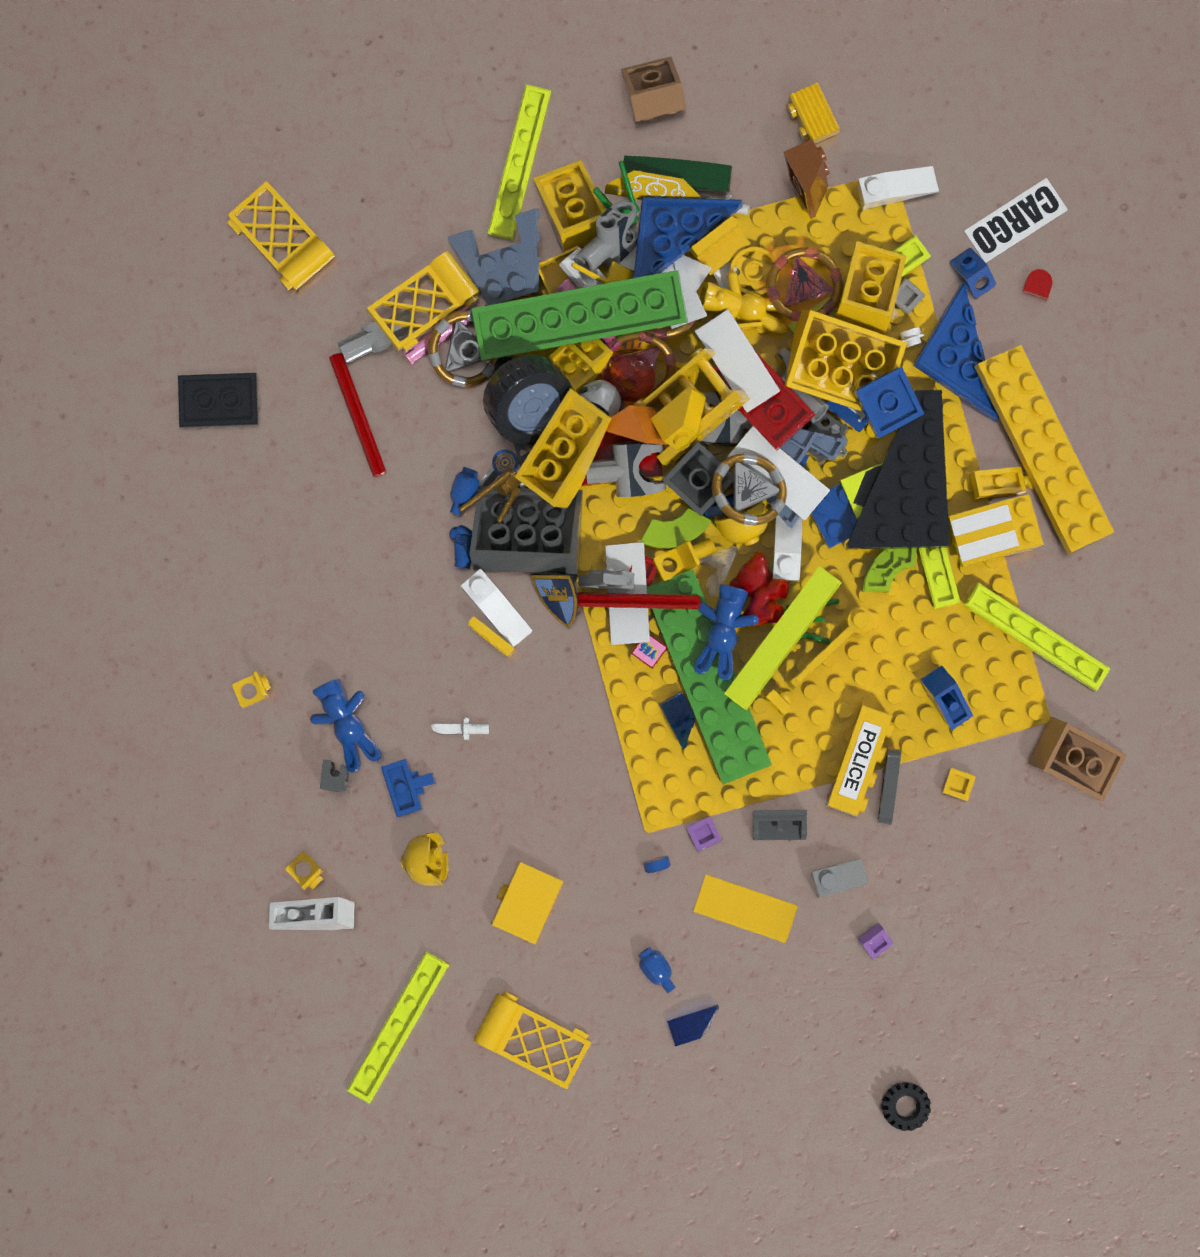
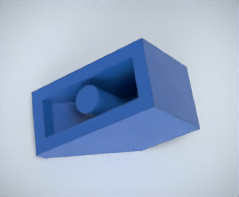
(947, 697)

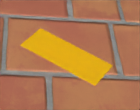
(745, 908)

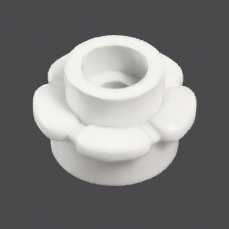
(911, 336)

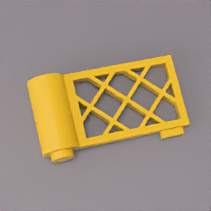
(299, 264)
(452, 284)
(856, 625)
(500, 1023)

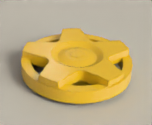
(753, 270)

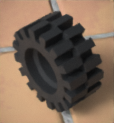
(922, 1110)

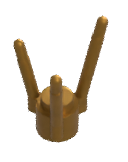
(504, 484)

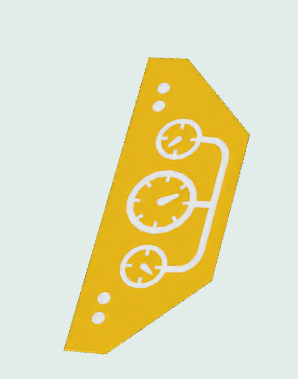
(652, 185)

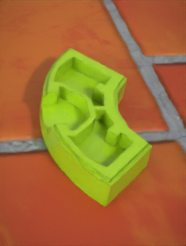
(676, 532)
(886, 567)

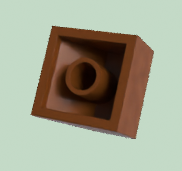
(808, 174)

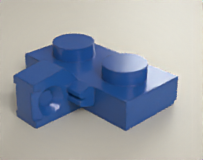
(405, 786)

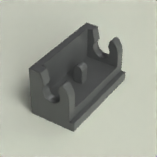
(334, 779)
(779, 824)

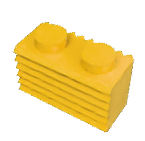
(812, 114)

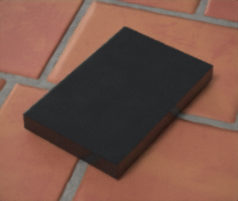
(218, 400)

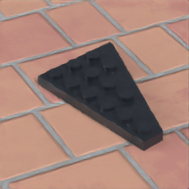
(910, 491)

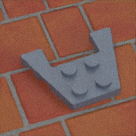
(506, 271)
(797, 449)

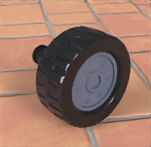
(524, 396)

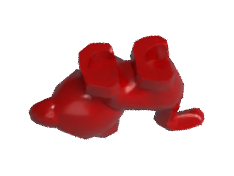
(758, 582)

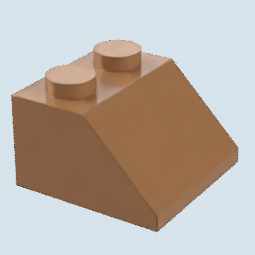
(654, 89)

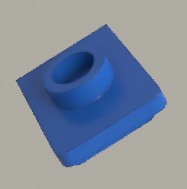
(972, 268)

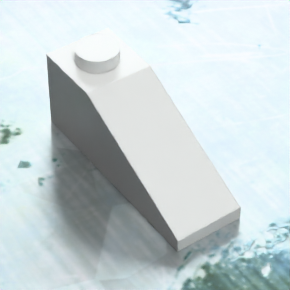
(896, 186)
(787, 551)
(496, 608)
(312, 914)

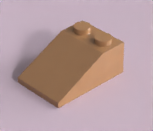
(1077, 758)

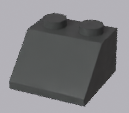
(693, 478)

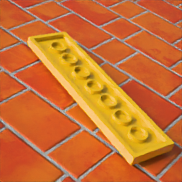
(1044, 449)

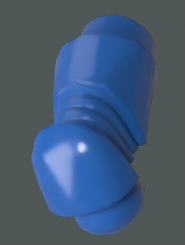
(462, 537)

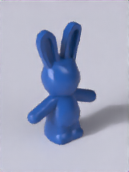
(722, 634)
(347, 727)

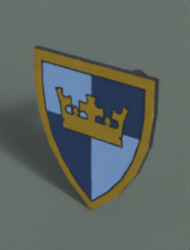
(558, 595)

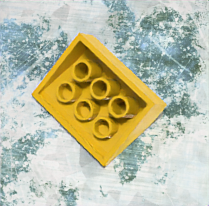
(838, 357)

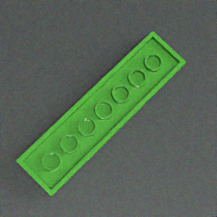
(580, 315)
(723, 723)

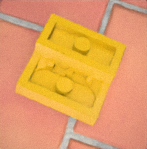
(581, 361)

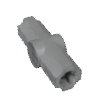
(372, 338)

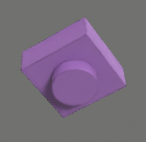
(703, 834)
(875, 941)

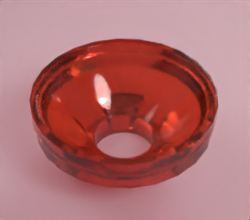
(634, 367)

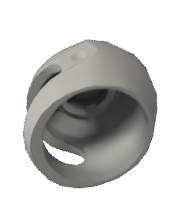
(603, 396)

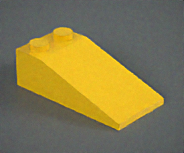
(564, 450)

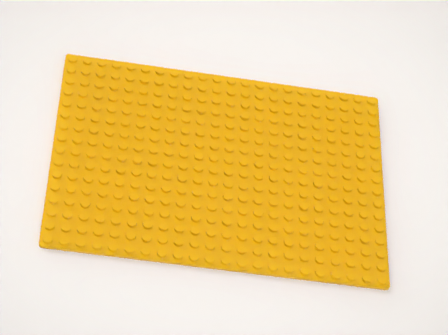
(871, 670)

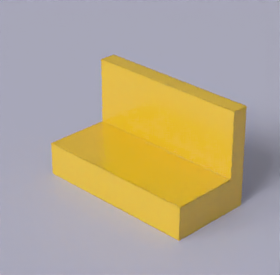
(720, 245)

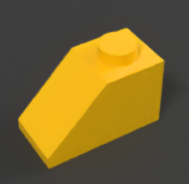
(680, 418)

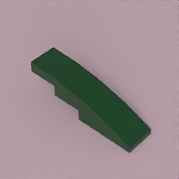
(698, 174)

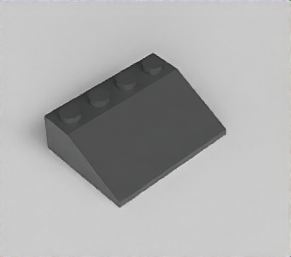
(529, 537)

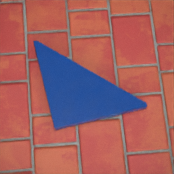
(673, 226)
(954, 352)

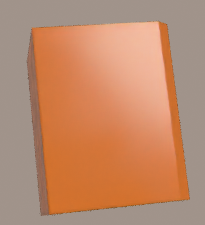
(635, 424)

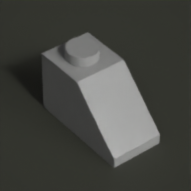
(839, 878)

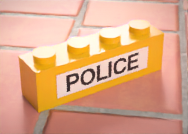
(860, 760)

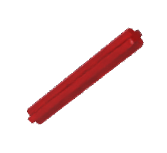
(357, 414)
(627, 600)

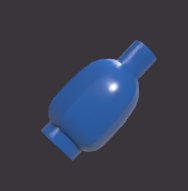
(463, 488)
(656, 968)

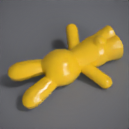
(748, 307)

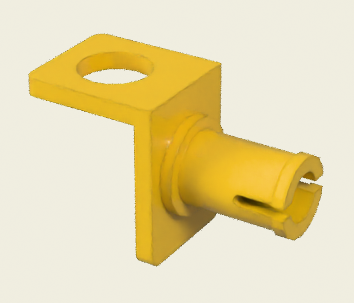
(685, 556)

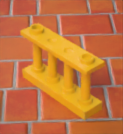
(711, 416)

